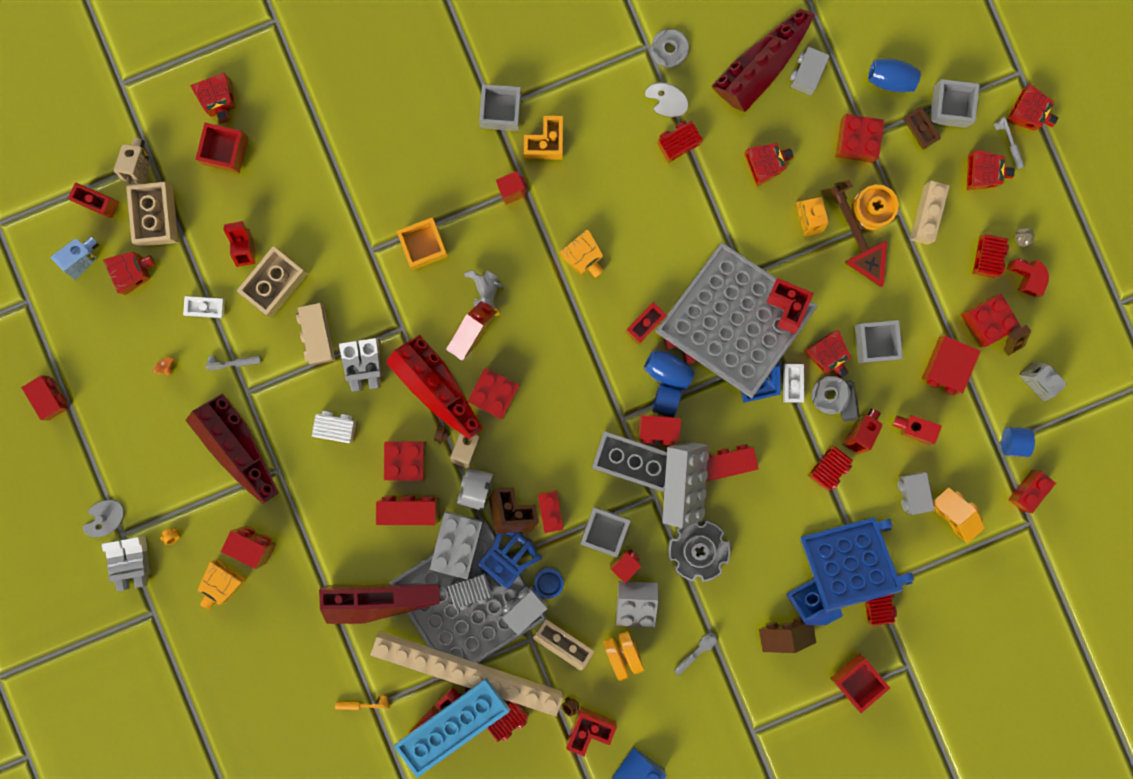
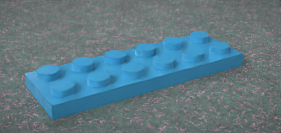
(451, 727)

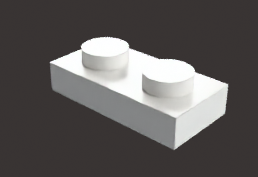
(204, 307)
(793, 382)

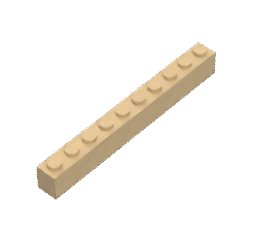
(466, 672)

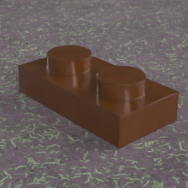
(921, 128)
(1017, 339)

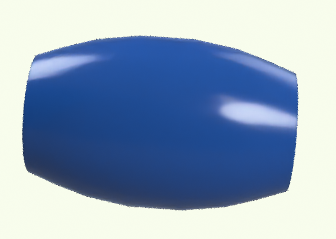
(894, 75)
(669, 370)

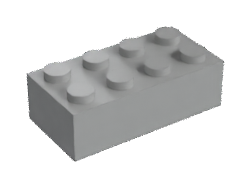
(631, 461)
(685, 484)

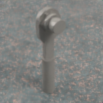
(1002, 124)
(212, 364)
(705, 644)

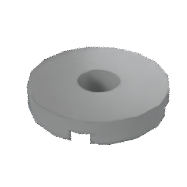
(665, 58)
(835, 405)

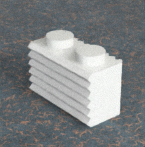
(334, 428)

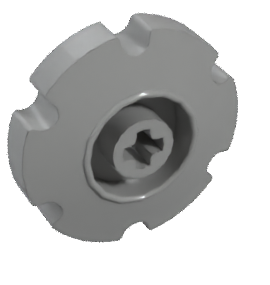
(701, 565)

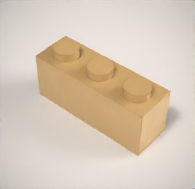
(929, 212)
(315, 334)
(563, 645)

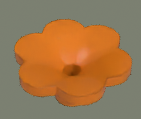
(164, 366)

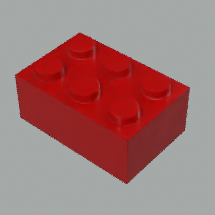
(407, 510)

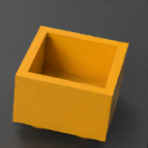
(422, 243)

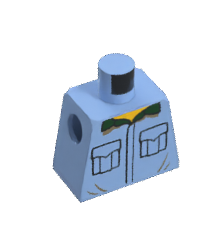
(76, 257)

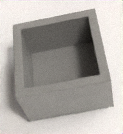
(954, 103)
(500, 107)
(878, 341)
(605, 531)
(636, 604)
(524, 609)

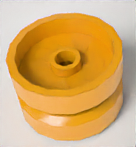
(876, 197)
(623, 655)

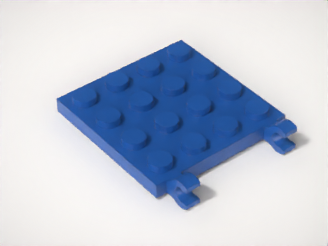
(852, 564)

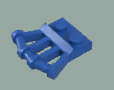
(503, 568)

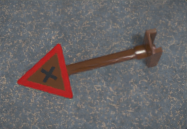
(871, 260)

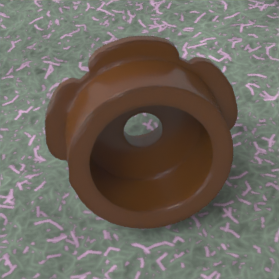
(441, 434)
(570, 707)

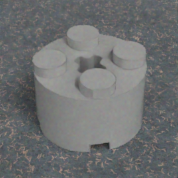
(475, 489)

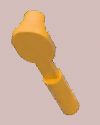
(383, 703)

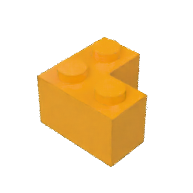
(550, 144)
(960, 514)

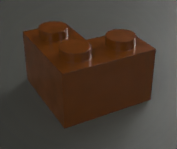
(508, 516)
(787, 637)

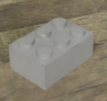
(456, 544)

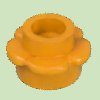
(170, 536)

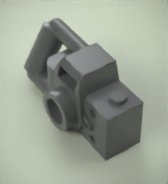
(851, 412)

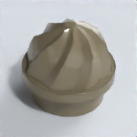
(1024, 237)

